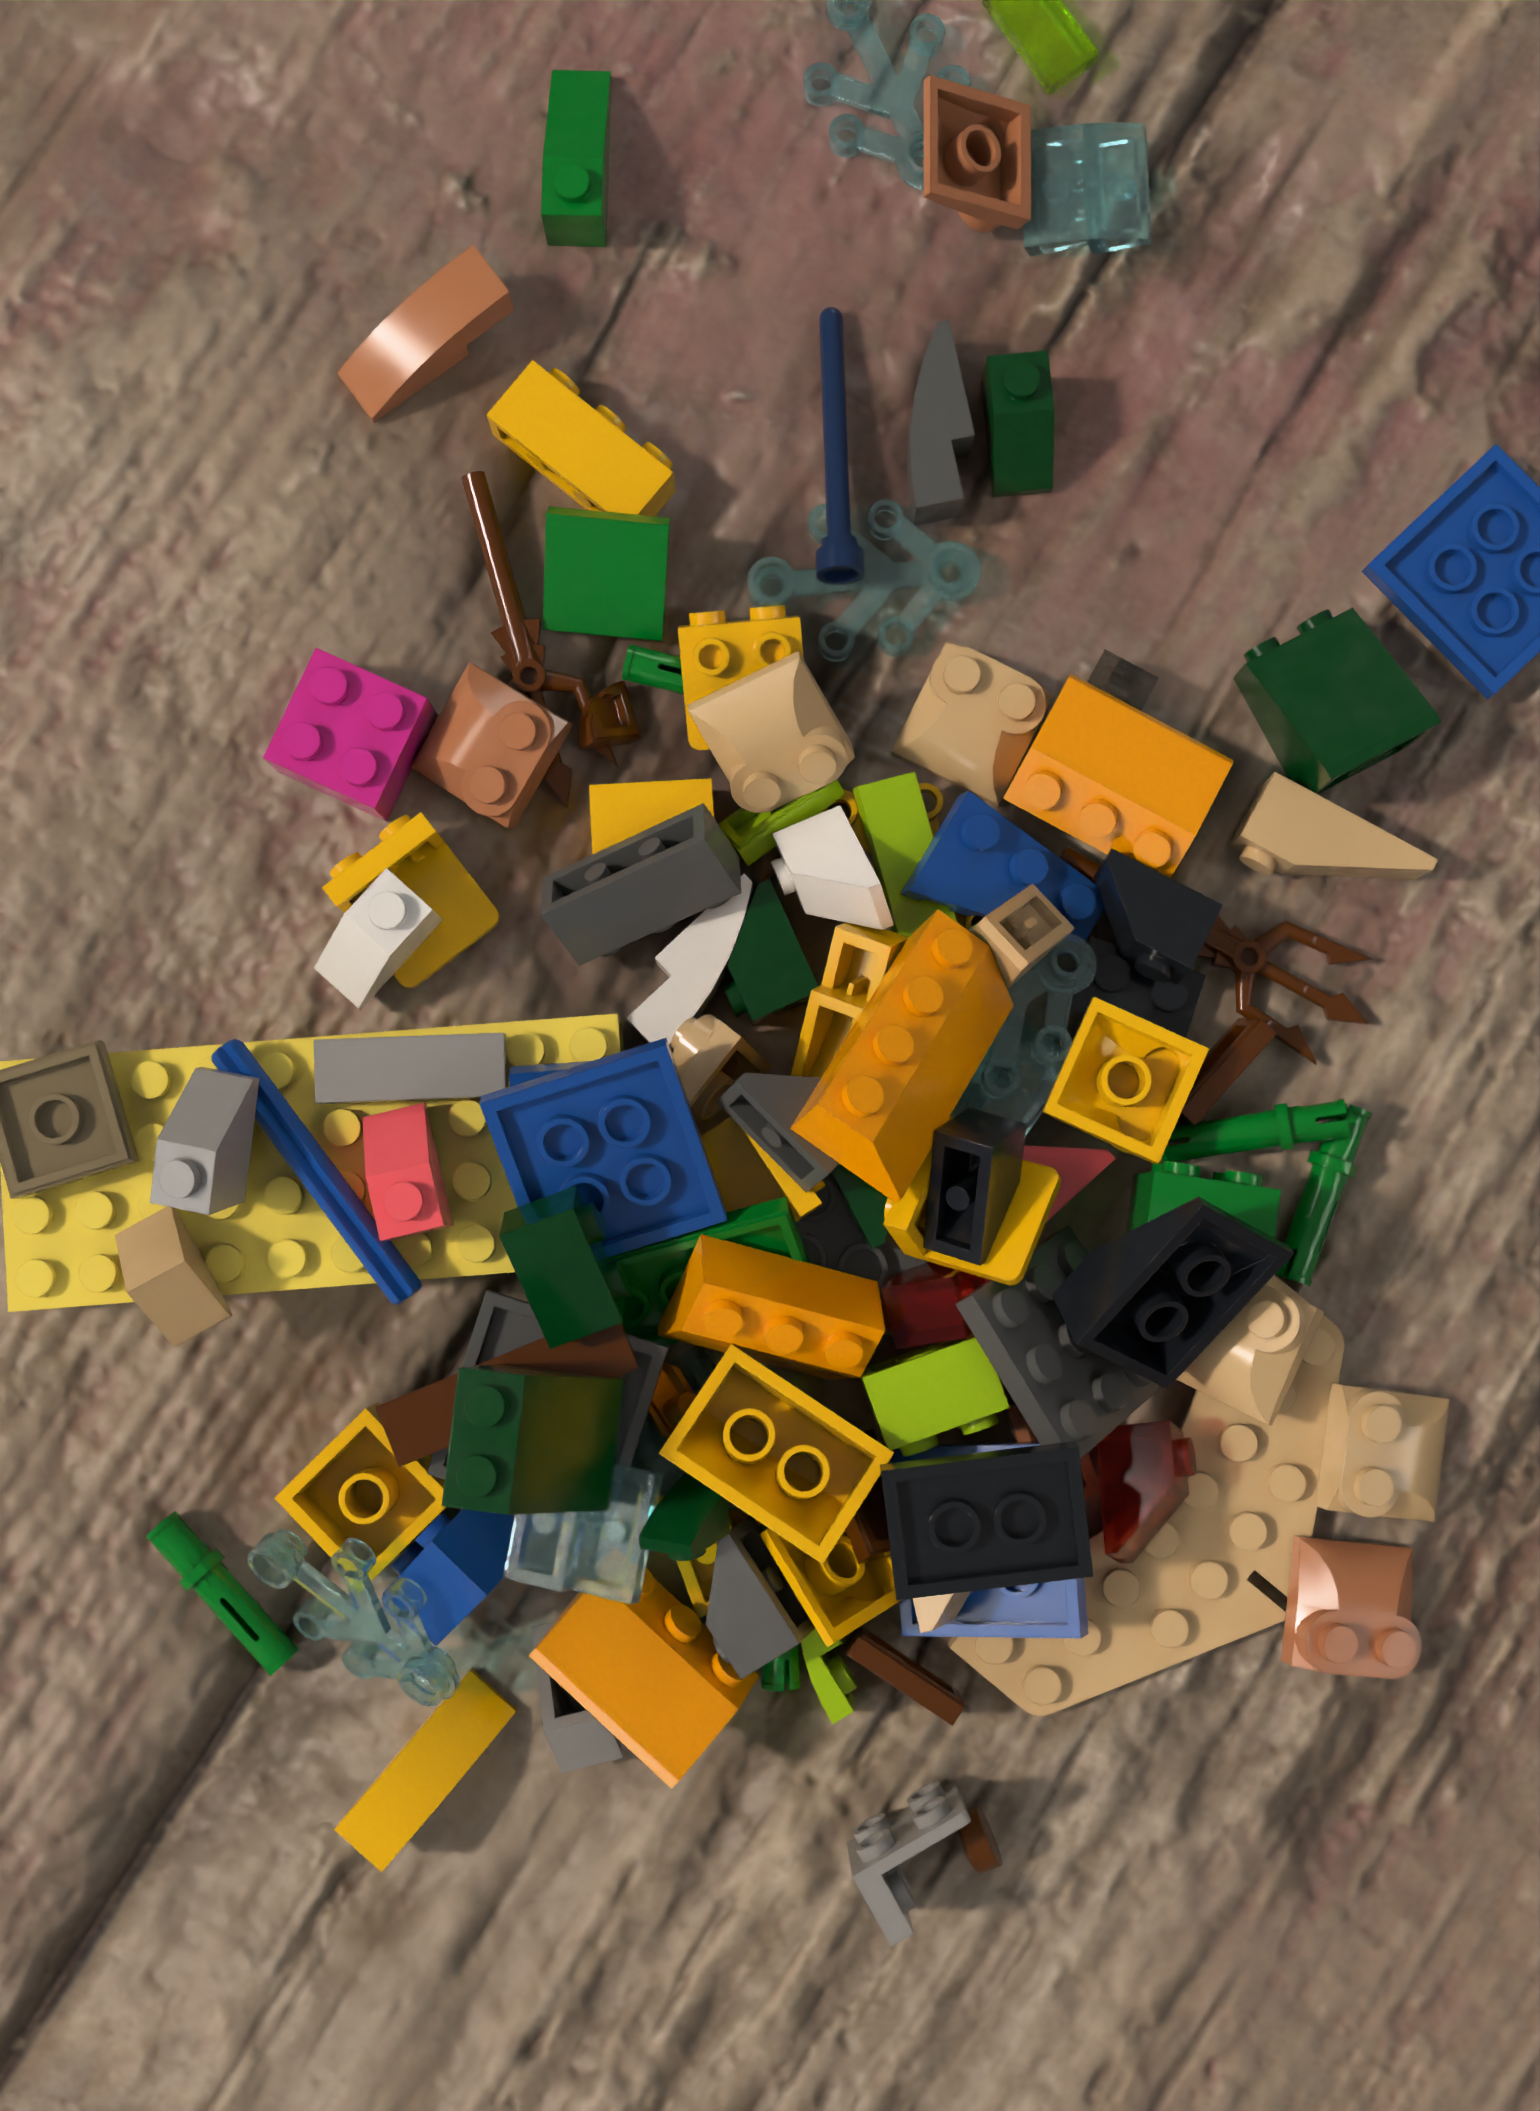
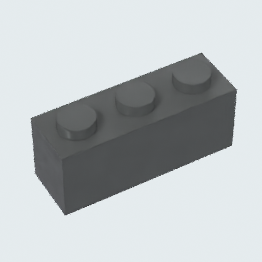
(641, 885)

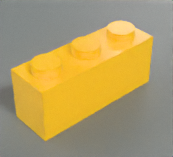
(580, 446)

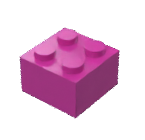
(350, 734)

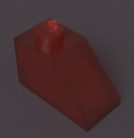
(922, 1307)
(1141, 1483)

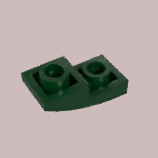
(686, 1521)

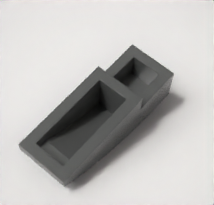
(938, 432)

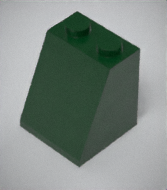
(1332, 700)
(532, 1440)

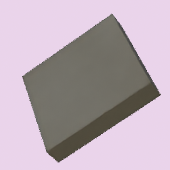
(62, 1120)

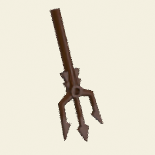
(519, 635)
(1248, 957)

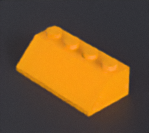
(908, 1056)

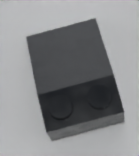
(1167, 1288)

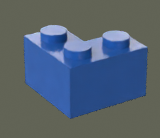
(456, 1566)

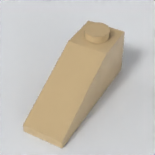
(1309, 835)

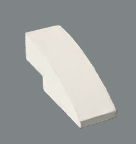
(694, 967)

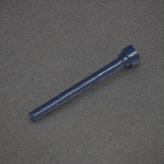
(839, 557)

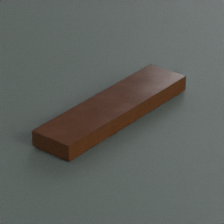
(423, 1418)

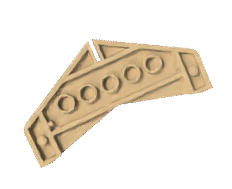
(1191, 1581)

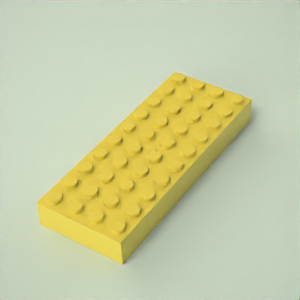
(279, 1239)

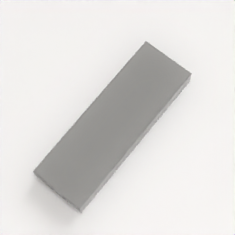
(409, 1067)

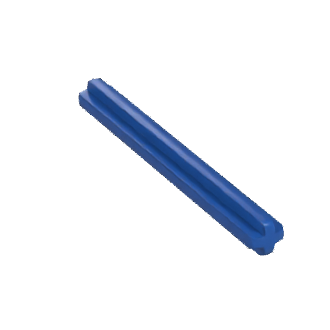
(321, 1177)

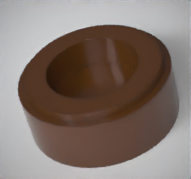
(980, 1842)

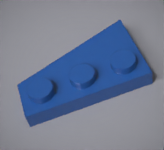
(986, 860)

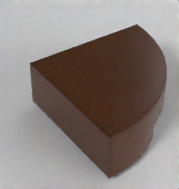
(608, 719)

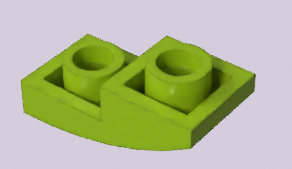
(829, 1677)

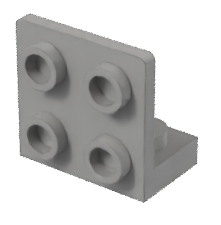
(887, 1842)

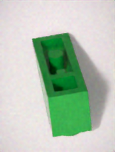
(577, 159)

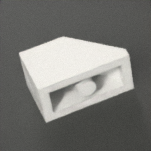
(830, 871)
(375, 938)

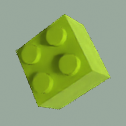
(933, 1392)

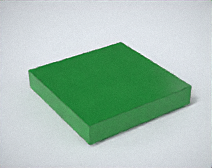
(605, 573)

